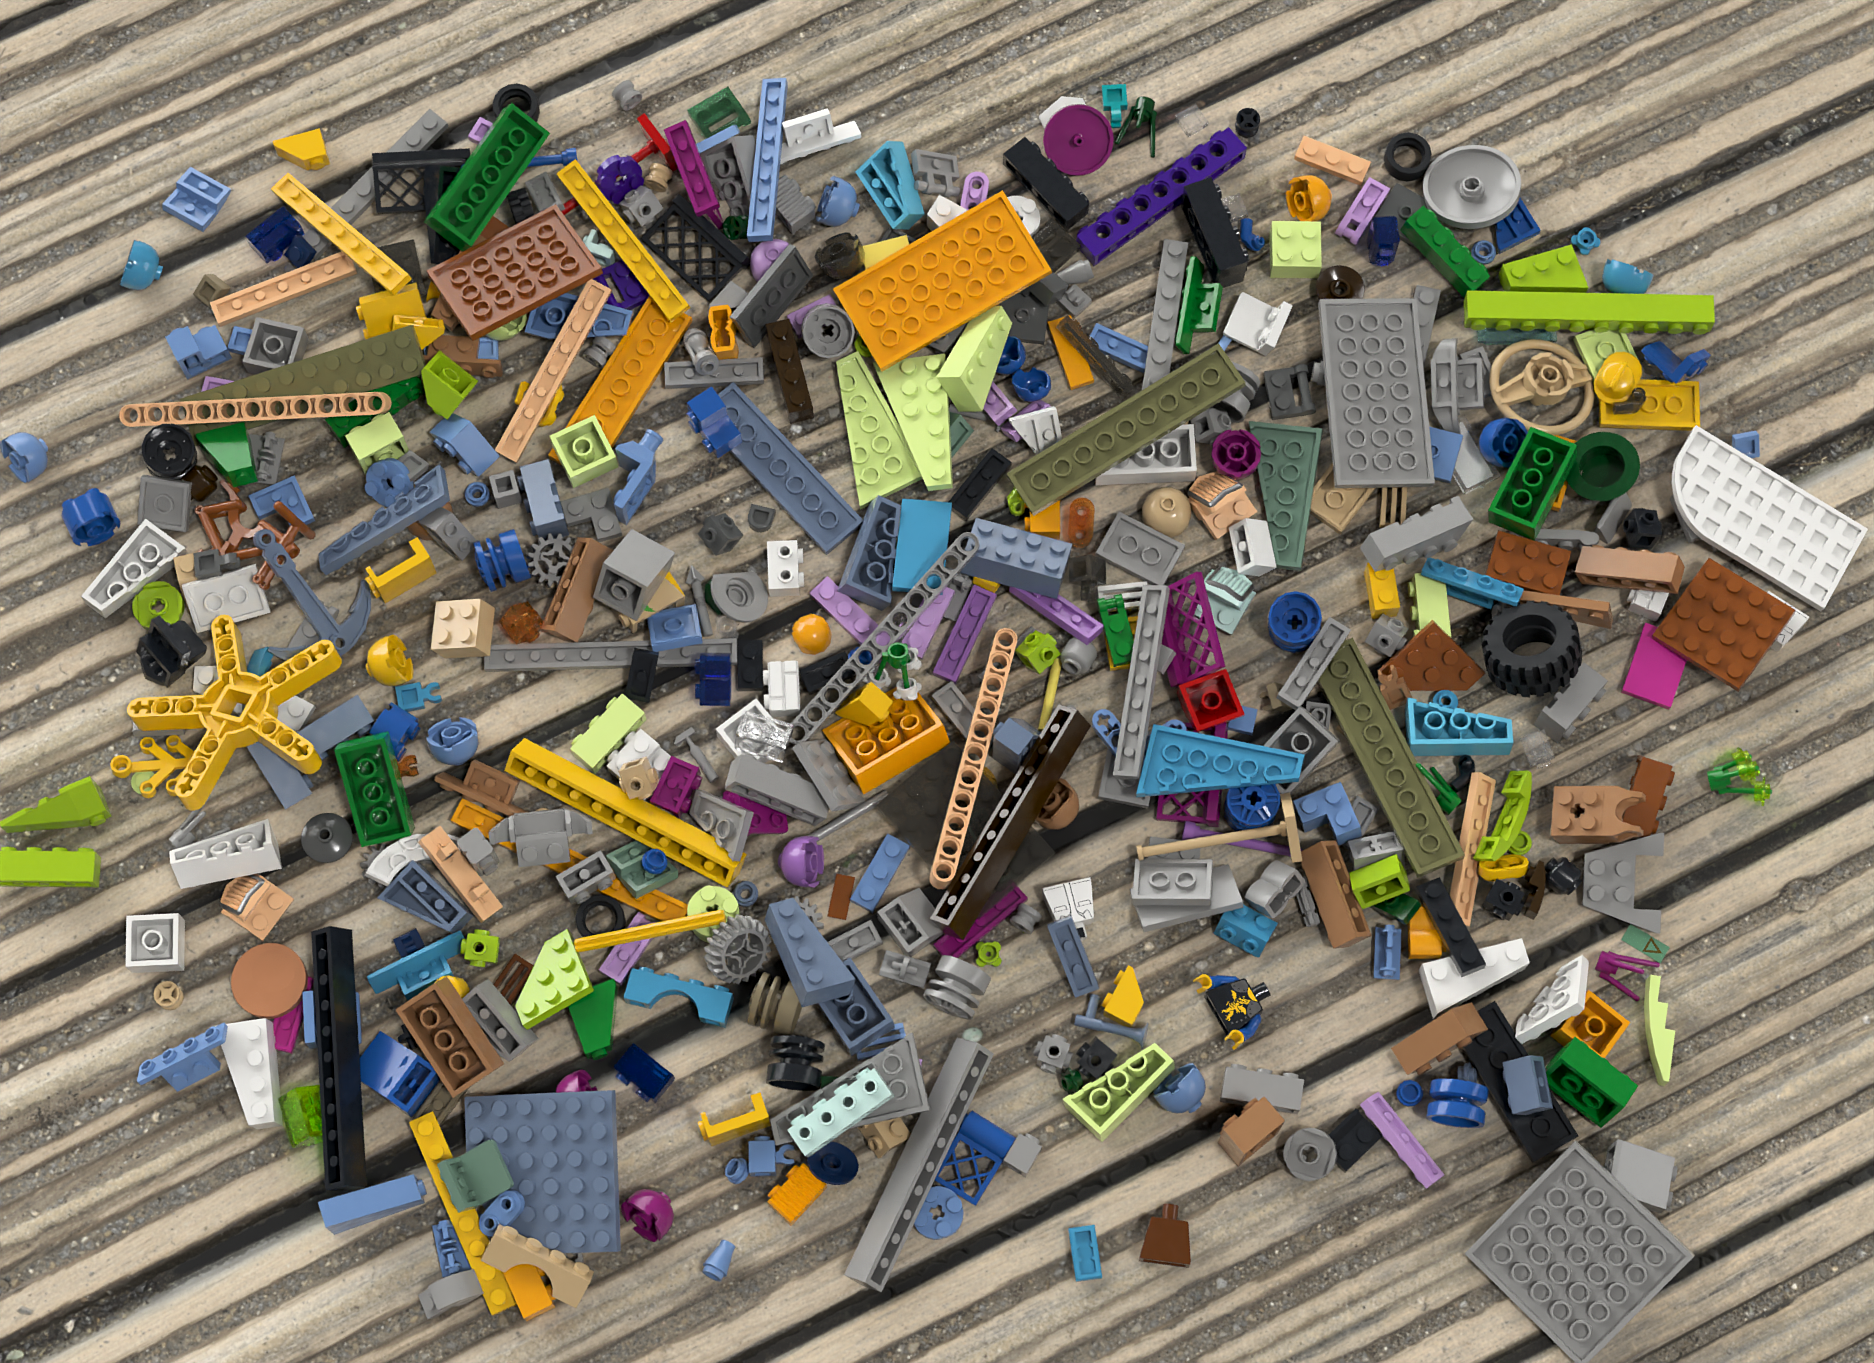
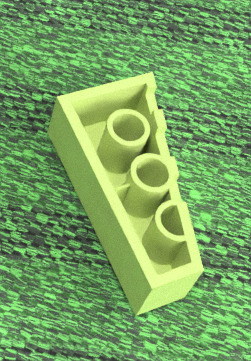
(975, 359)
(1113, 1097)

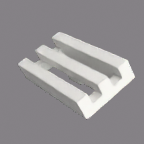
(1122, 588)

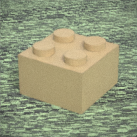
(462, 628)

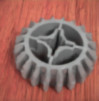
(733, 943)

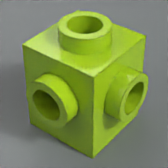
(1038, 651)
(490, 950)

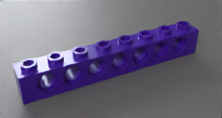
(1098, 248)

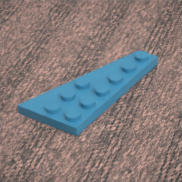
(1199, 762)

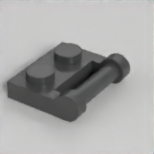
(1281, 394)

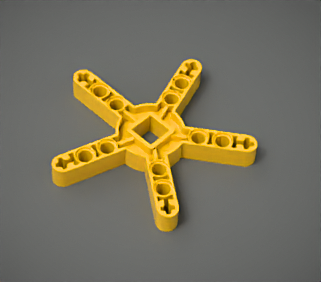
(255, 724)

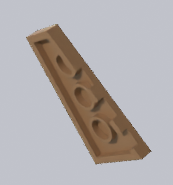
(1582, 610)

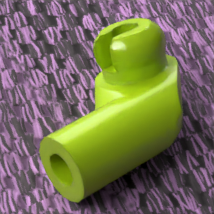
(1015, 503)

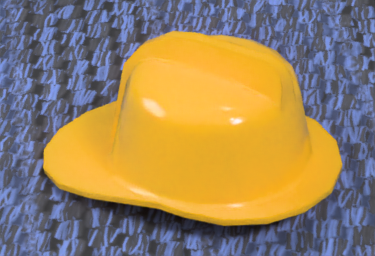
(1617, 377)

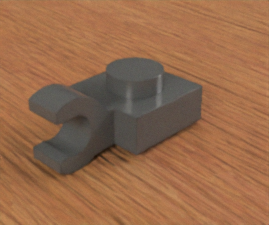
(211, 562)

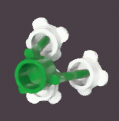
(902, 659)

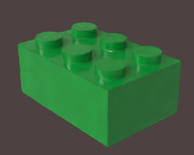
(1589, 1082)

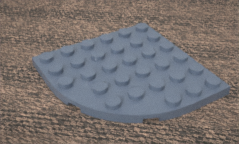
(560, 1161)

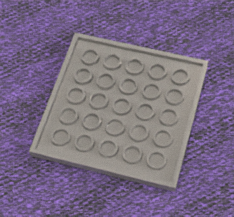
(1579, 1254)

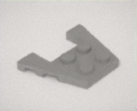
(1611, 881)

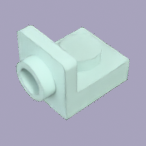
(601, 252)

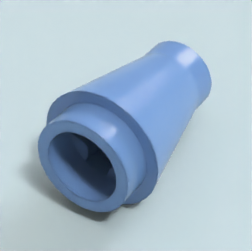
(718, 1262)

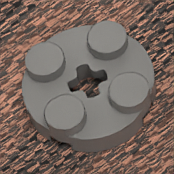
(1324, 1148)

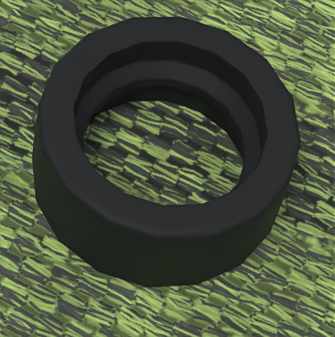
(516, 90)
(1412, 140)
(594, 901)

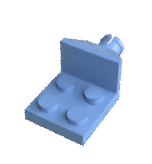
(641, 463)

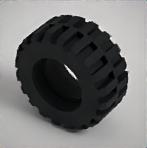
(1537, 672)

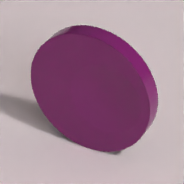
(1078, 139)

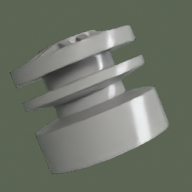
(827, 345)
(1238, 403)
(958, 984)

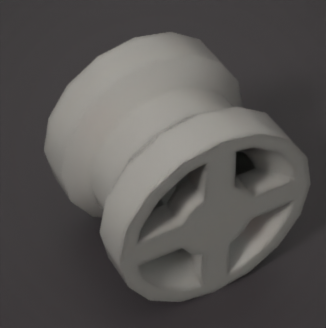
(627, 95)
(1025, 918)

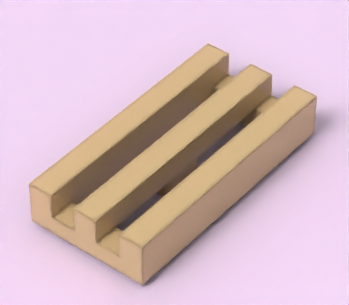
(1382, 523)

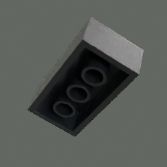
(1214, 232)

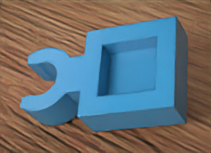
(412, 696)

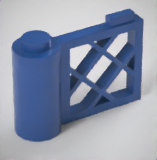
(985, 1138)

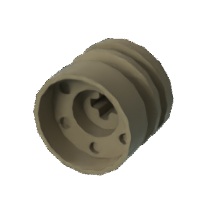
(774, 1004)

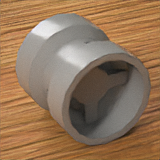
(599, 351)

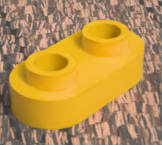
(1505, 867)

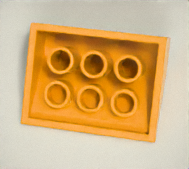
(889, 747)

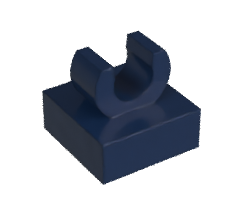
(409, 943)

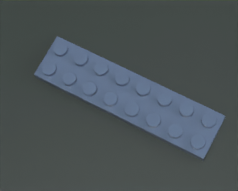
(788, 475)

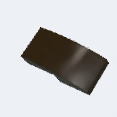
(1536, 884)

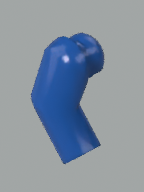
(1252, 241)

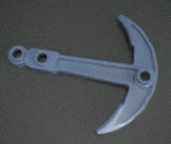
(318, 616)

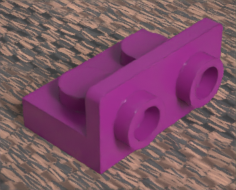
(676, 786)

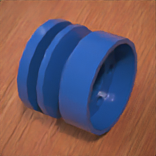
(501, 560)
(1289, 608)
(1242, 815)

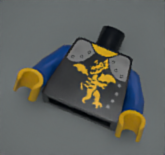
(1234, 1004)

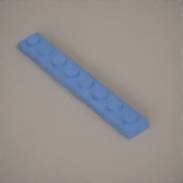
(767, 160)

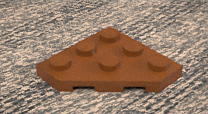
(1434, 662)

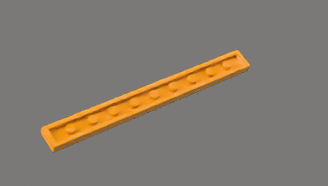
(653, 904)

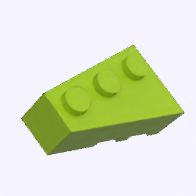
(1545, 272)

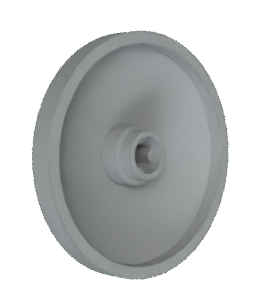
(1472, 186)

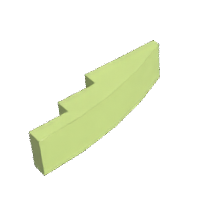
(1659, 1039)

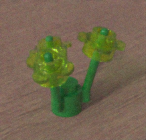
(1747, 769)

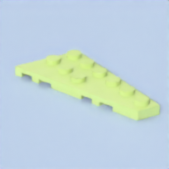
(922, 414)
(876, 441)

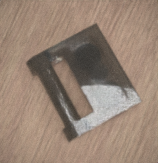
(1060, 248)

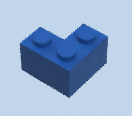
(710, 419)

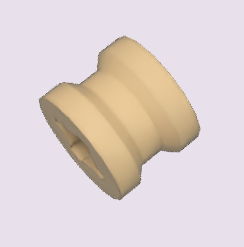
(658, 177)
(164, 991)

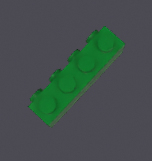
(1444, 251)
(400, 394)

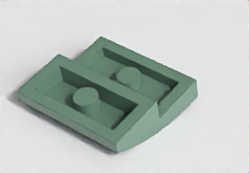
(628, 868)

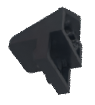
(168, 651)

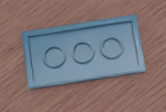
(920, 542)

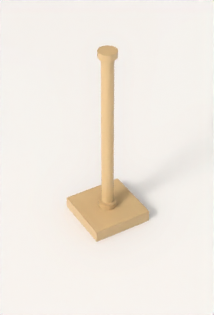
(1286, 828)

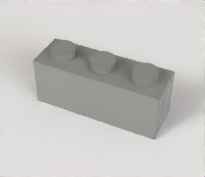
(1243, 1085)

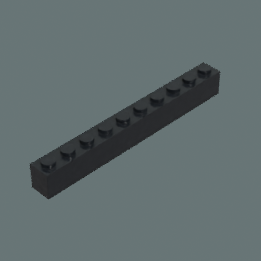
(338, 1059)

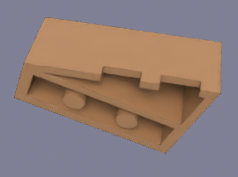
(1439, 1038)

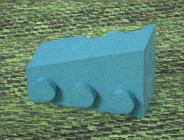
(891, 185)

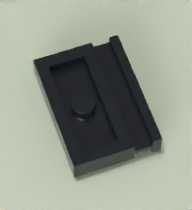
(1353, 1139)

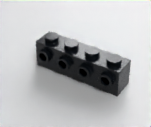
(1046, 183)

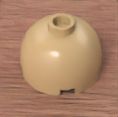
(1167, 511)

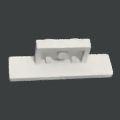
(815, 133)

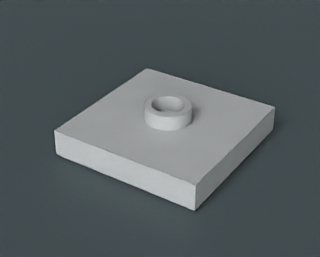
(165, 502)

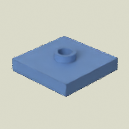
(1445, 451)
(675, 628)

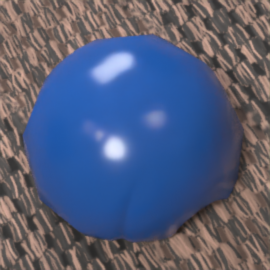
(1012, 356)
(1031, 385)

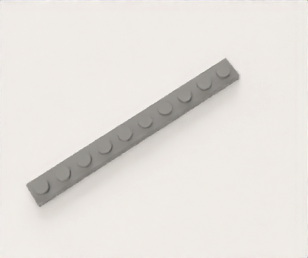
(596, 655)

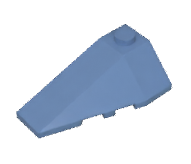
(549, 319)

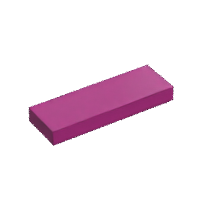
(288, 1026)

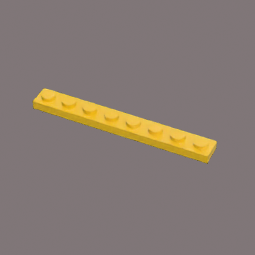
(341, 234)
(623, 240)
(466, 1223)

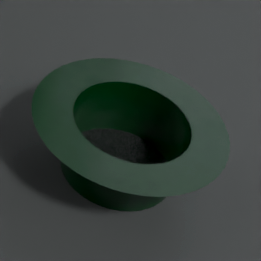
(1607, 466)

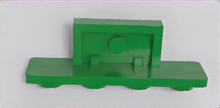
(1199, 306)

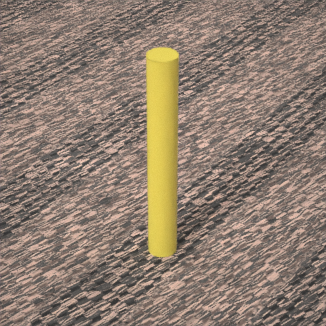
(1050, 693)

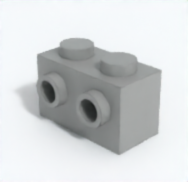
(586, 878)

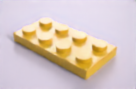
(1666, 408)

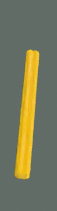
(649, 931)

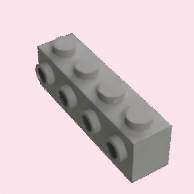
(776, 789)

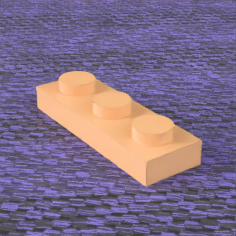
(1332, 160)

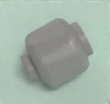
(1077, 656)

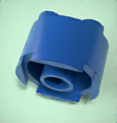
(90, 518)
(400, 725)

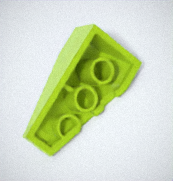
(76, 806)

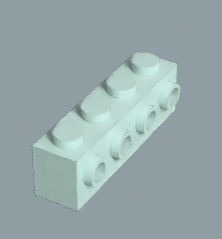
(840, 1112)

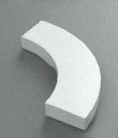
(398, 856)

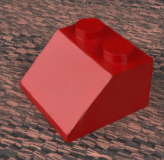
(1210, 700)

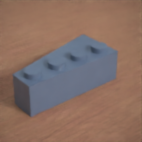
(807, 957)

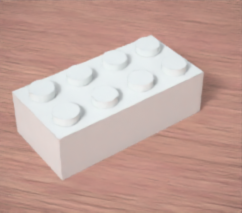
(1163, 461)

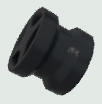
(1244, 117)

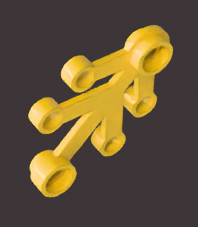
(165, 765)

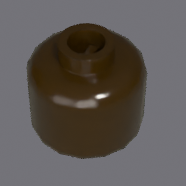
(202, 480)

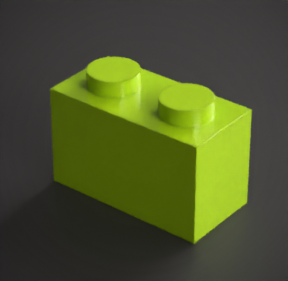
(1379, 881)

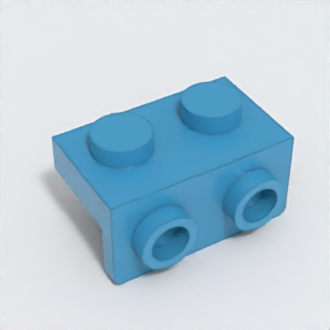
(1246, 929)

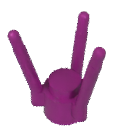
(1610, 962)

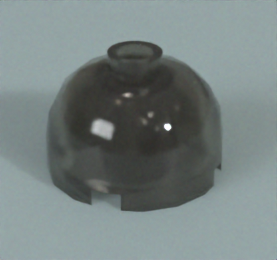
(841, 256)

